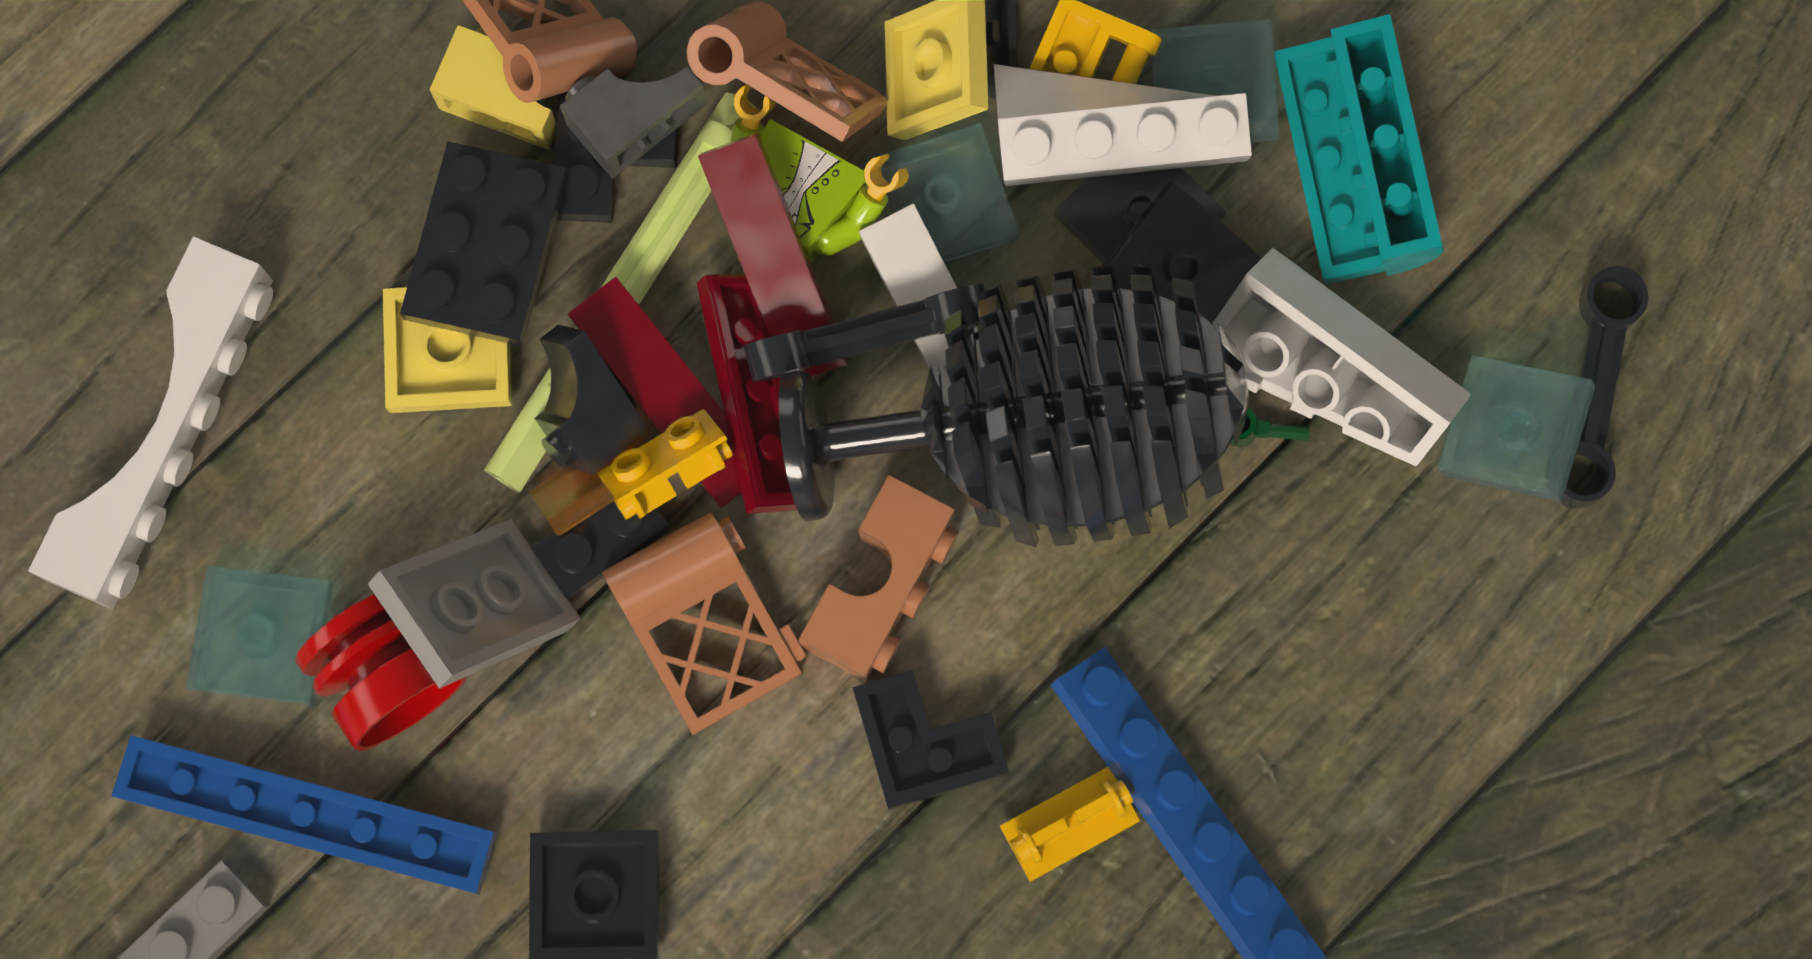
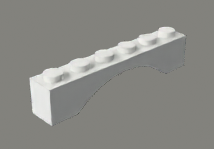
(99, 540)

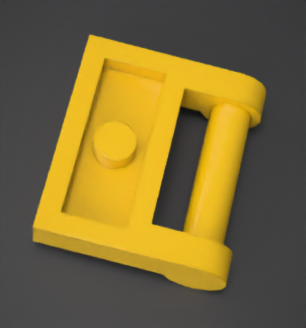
(1080, 38)

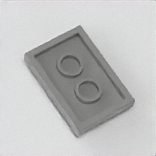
(473, 602)

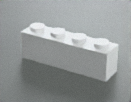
(1098, 127)
(1336, 361)

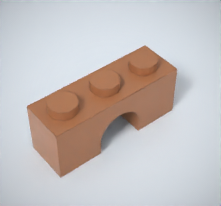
(859, 629)

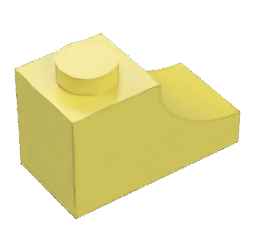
(475, 88)

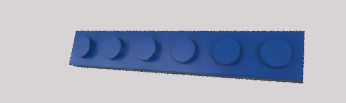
(1182, 812)
(305, 814)

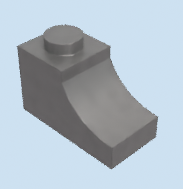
(627, 118)

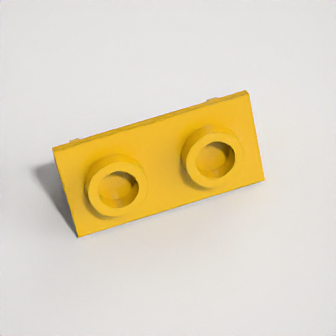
(688, 447)
(1070, 823)

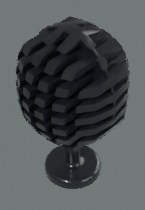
(1052, 409)

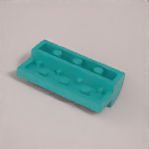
(1359, 152)

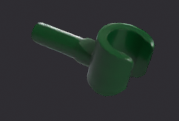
(1267, 429)

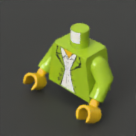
(823, 192)

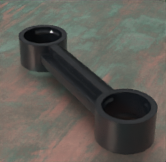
(861, 334)
(1602, 366)

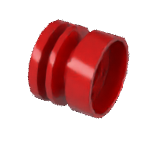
(383, 674)

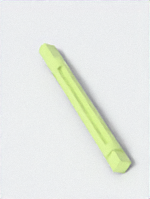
(636, 270)

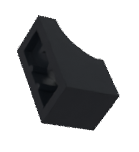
(587, 410)

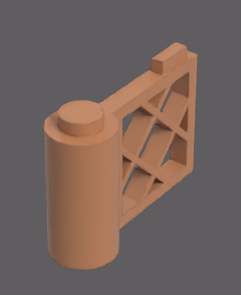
(555, 47)
(754, 48)
(680, 574)

